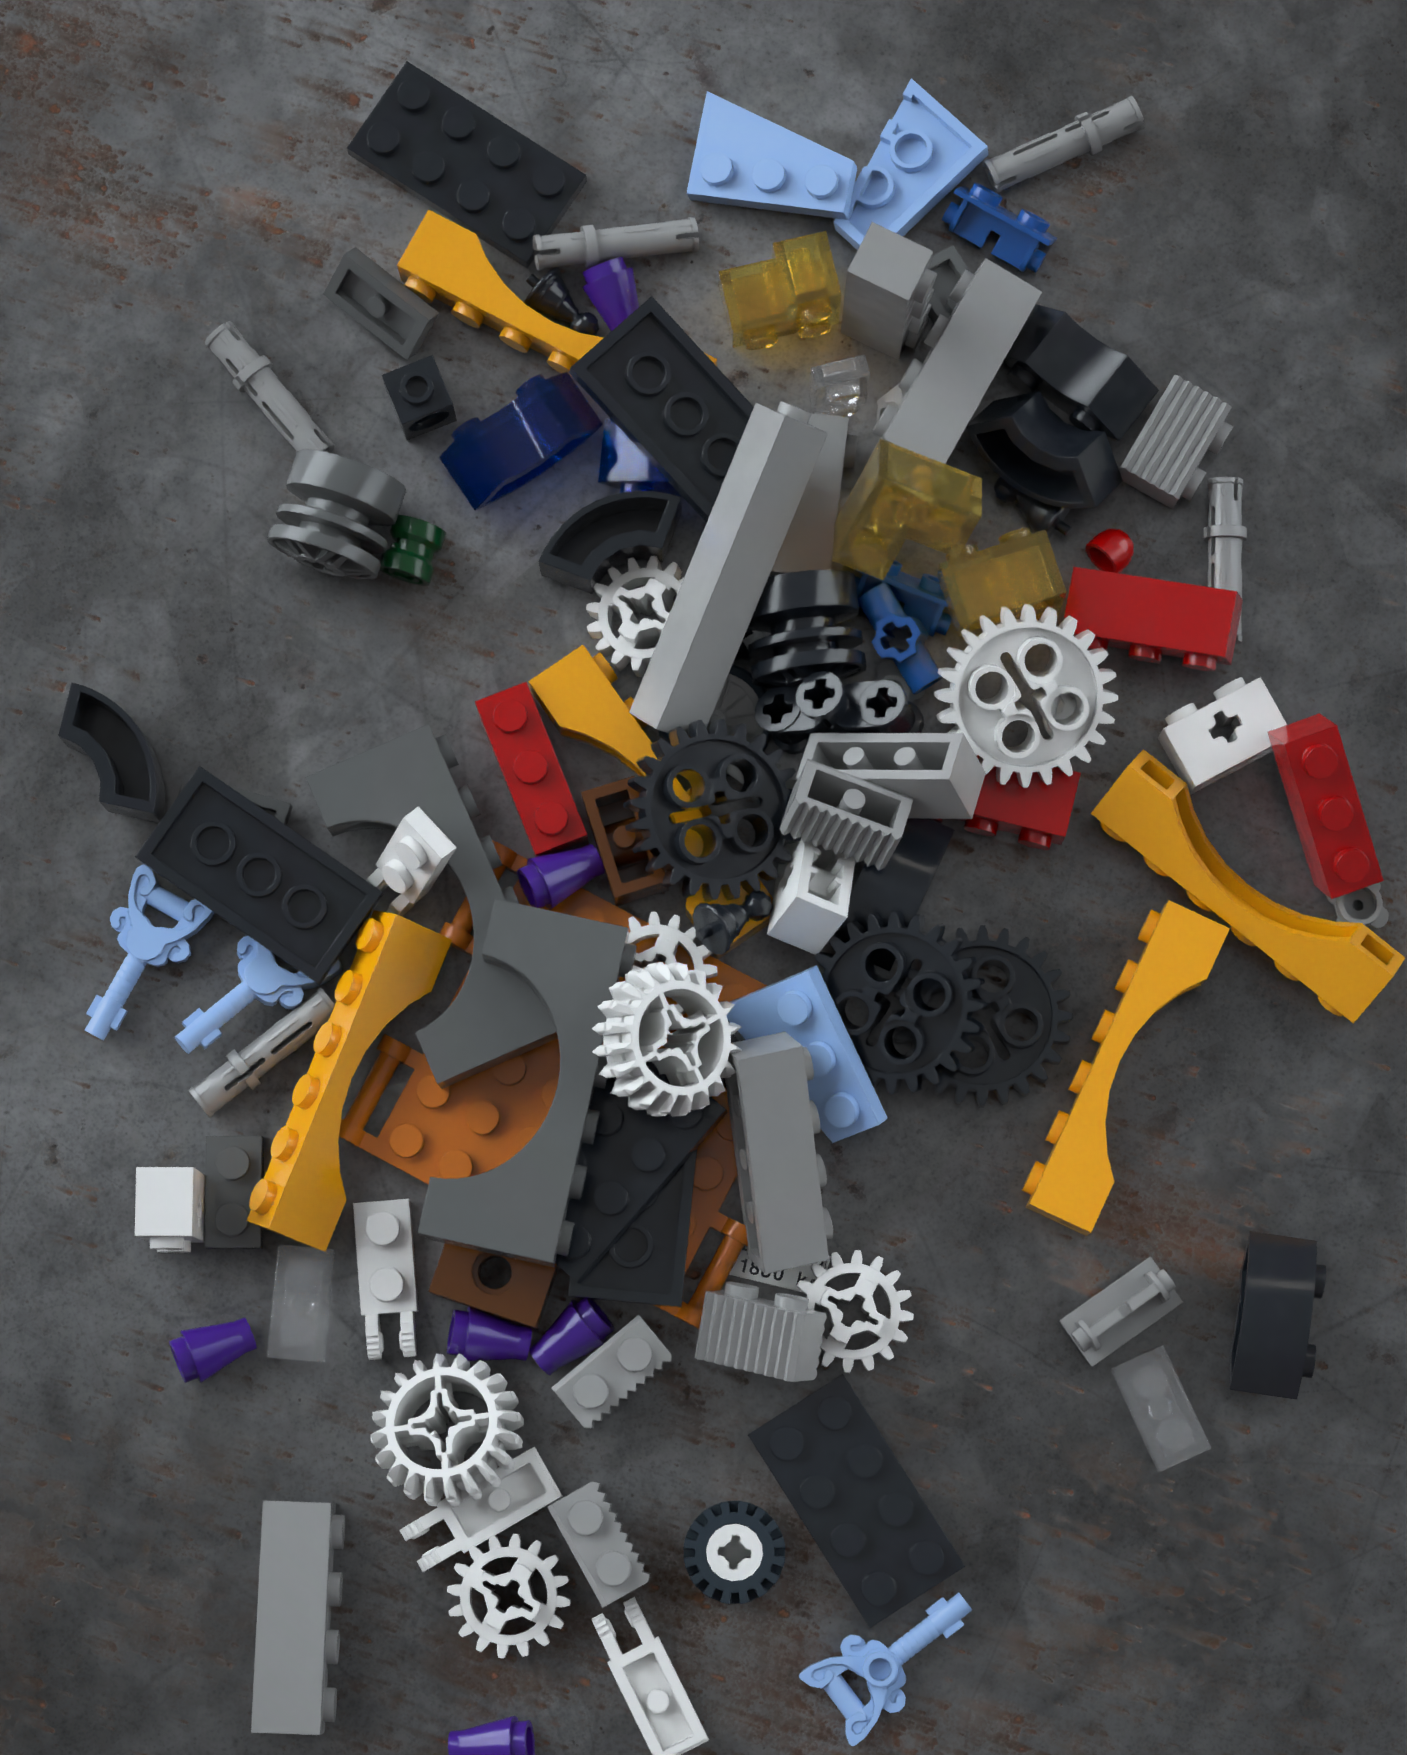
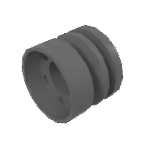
(333, 524)

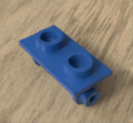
(1018, 233)
(921, 596)

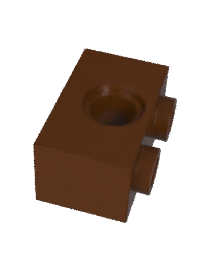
(622, 866)
(519, 1301)

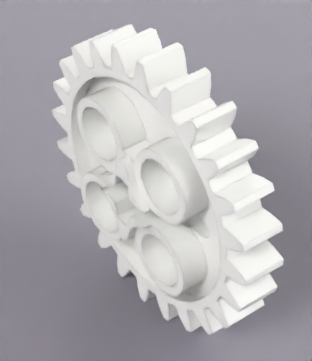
(1068, 670)

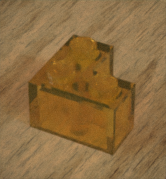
(783, 294)
(903, 499)
(1003, 575)

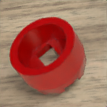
(1110, 550)

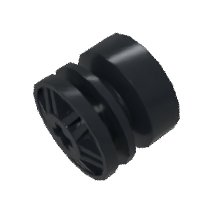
(802, 620)

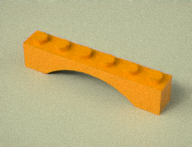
(452, 267)
(588, 709)
(1334, 959)
(1078, 1170)
(303, 1182)

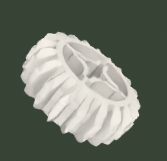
(640, 1024)
(403, 1431)

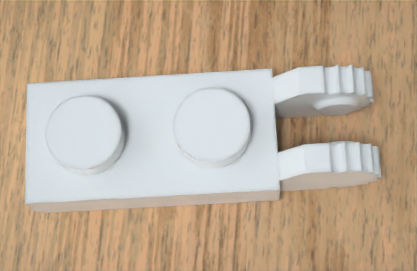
(412, 860)
(386, 1271)
(474, 1521)
(651, 1687)

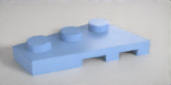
(765, 166)
(913, 168)

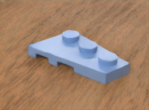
(808, 1014)

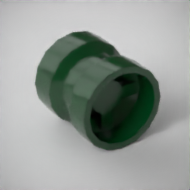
(413, 552)

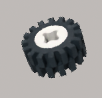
(727, 1536)

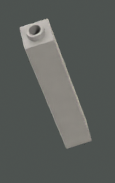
(729, 568)

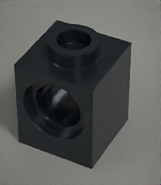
(419, 397)

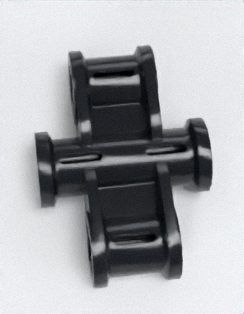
(828, 706)

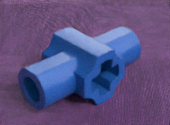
(884, 614)

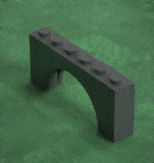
(495, 1010)
(524, 1202)

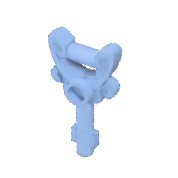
(145, 944)
(260, 980)
(880, 1667)

